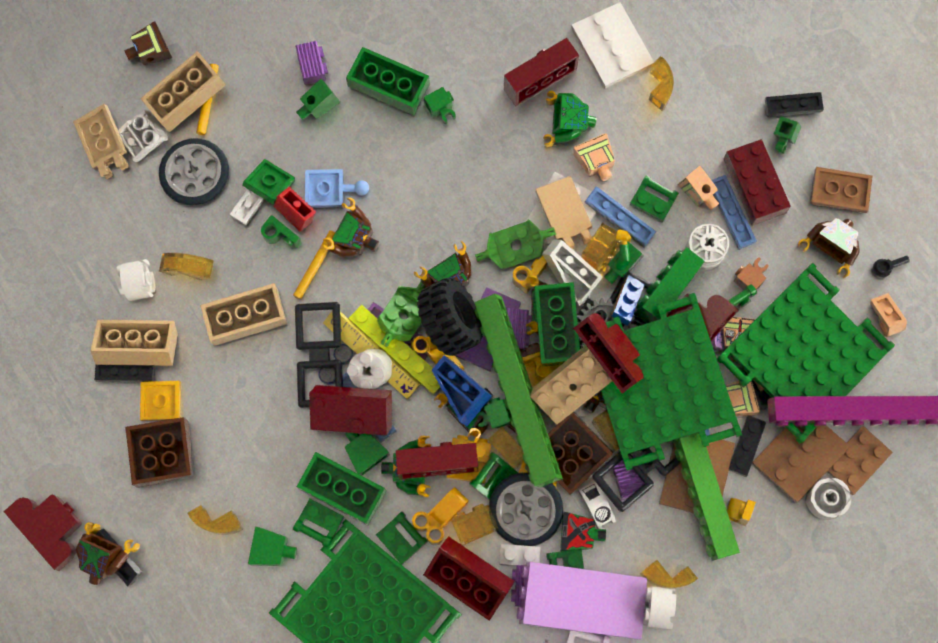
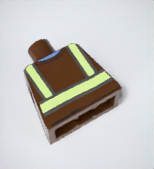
(148, 45)

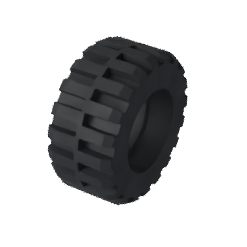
(449, 316)

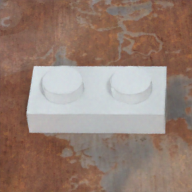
(246, 207)
(518, 555)

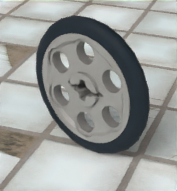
(184, 149)
(537, 533)

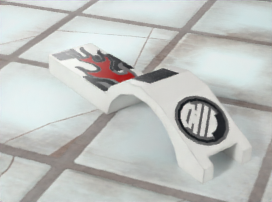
(596, 502)

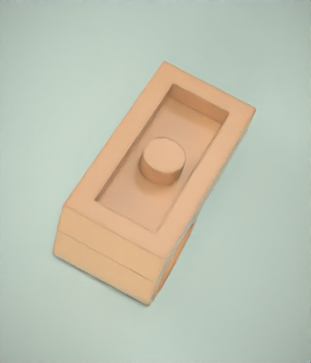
(891, 318)

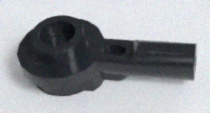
(884, 267)

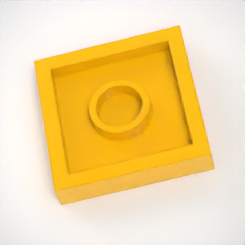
(160, 400)

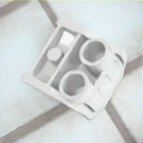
(142, 135)

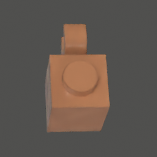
(750, 275)

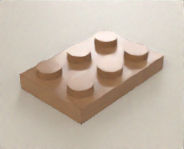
(841, 189)
(860, 460)

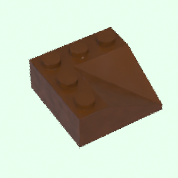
(159, 451)
(577, 451)

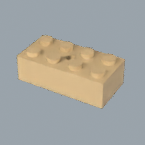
(183, 91)
(225, 319)
(134, 342)
(570, 385)

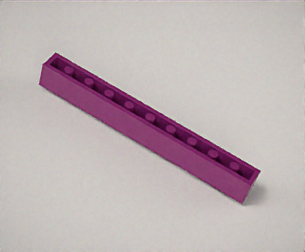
(853, 410)

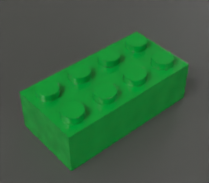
(388, 81)
(669, 285)
(556, 322)
(341, 488)

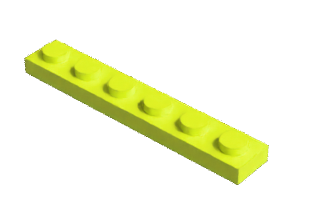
(397, 350)

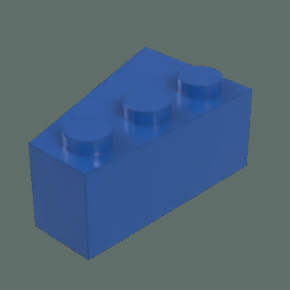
(461, 390)

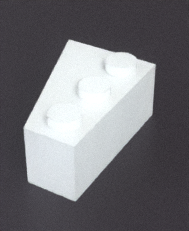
(570, 267)

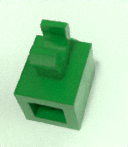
(439, 104)
(786, 131)
(496, 414)

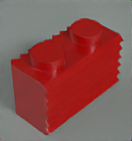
(294, 209)

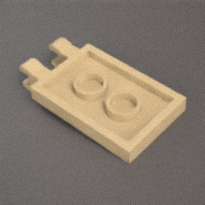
(101, 140)
(565, 211)

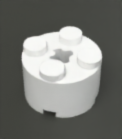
(136, 280)
(360, 371)
(839, 499)
(660, 607)

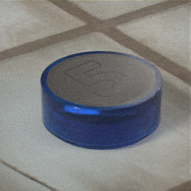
(343, 353)
(327, 375)

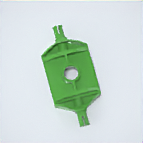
(500, 244)
(402, 302)

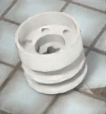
(713, 254)

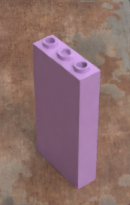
(582, 600)

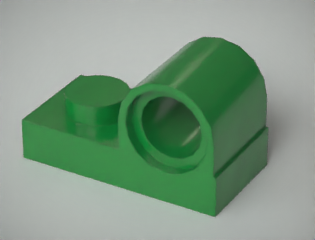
(280, 231)

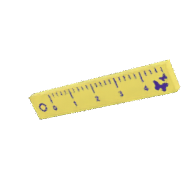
(359, 342)

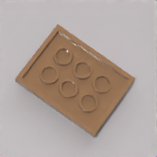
(800, 466)
(675, 487)

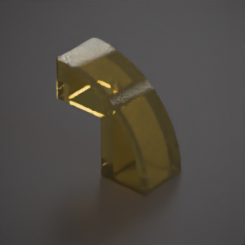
(662, 72)
(186, 264)
(223, 525)
(659, 576)

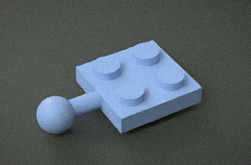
(326, 188)

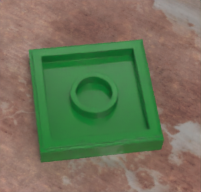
(268, 181)

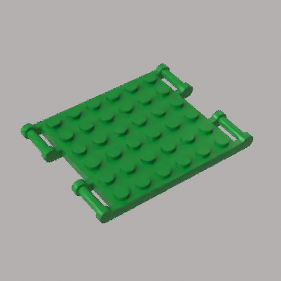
(805, 346)
(679, 387)
(363, 599)

